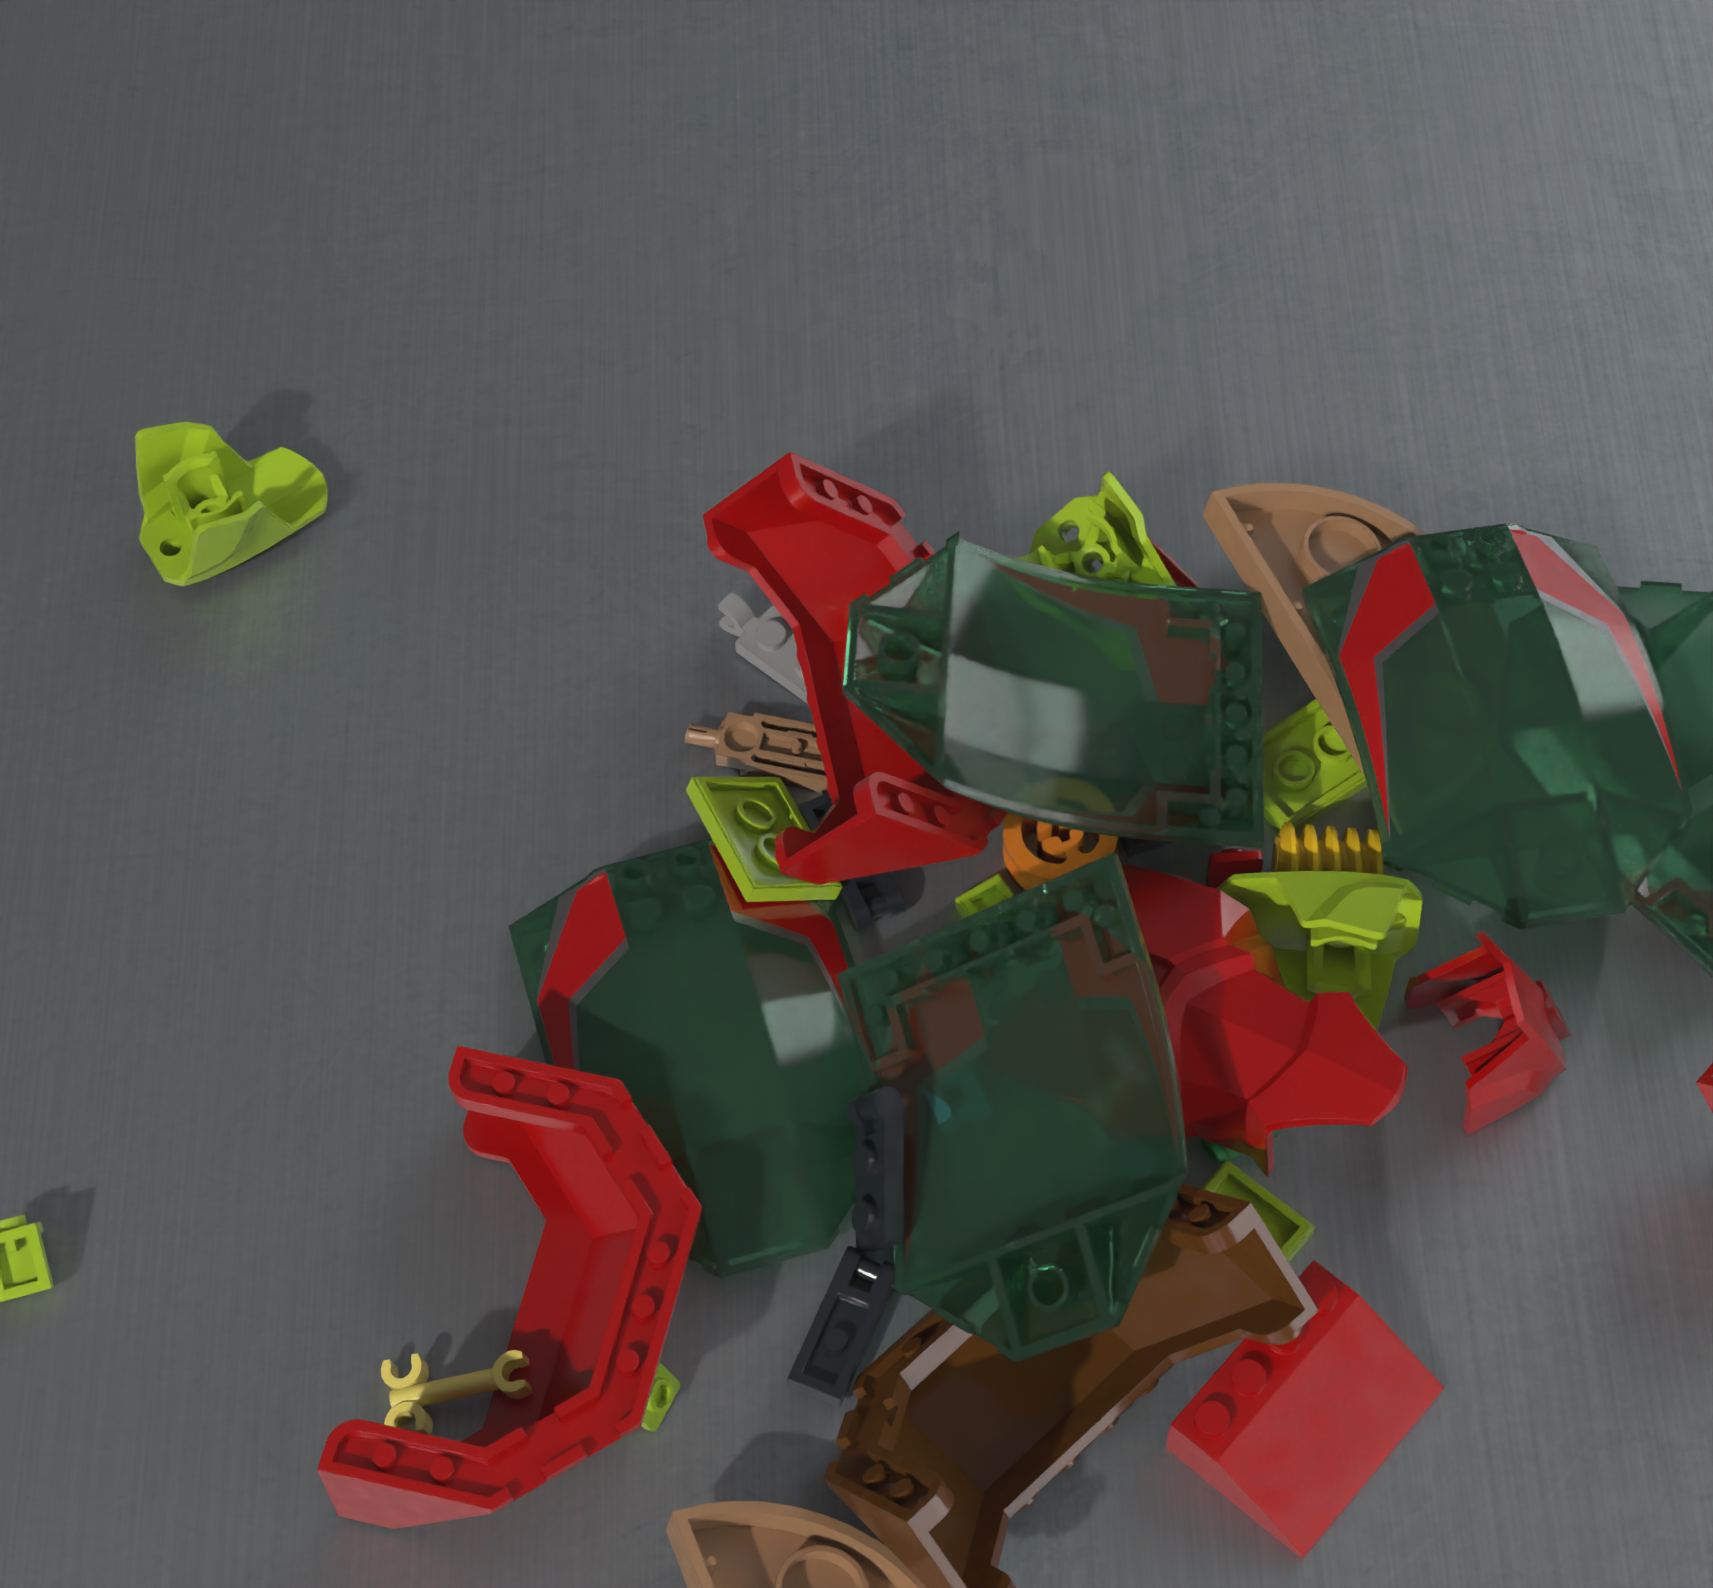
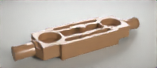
(765, 748)

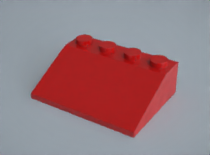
(1306, 1420)

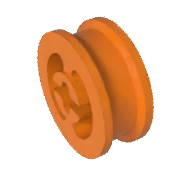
(1059, 846)

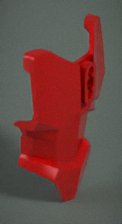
(1243, 1041)

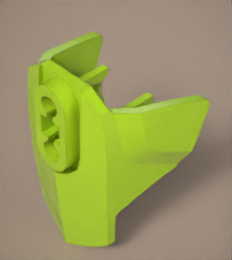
(216, 504)
(1108, 532)
(1334, 929)

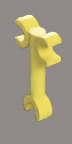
(414, 1391)

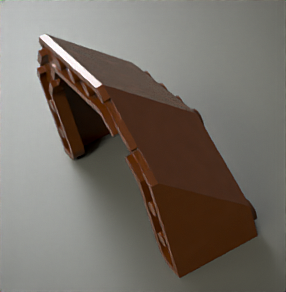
(966, 1438)

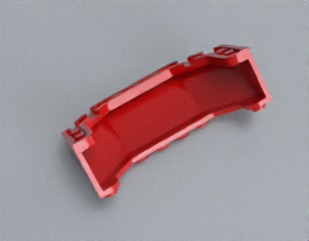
(813, 550)
(588, 1313)

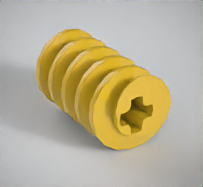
(1327, 853)

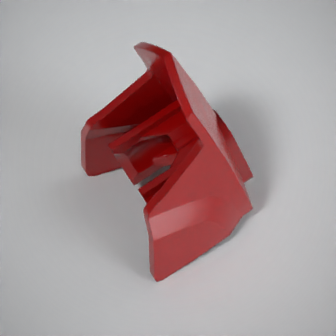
(1527, 1046)

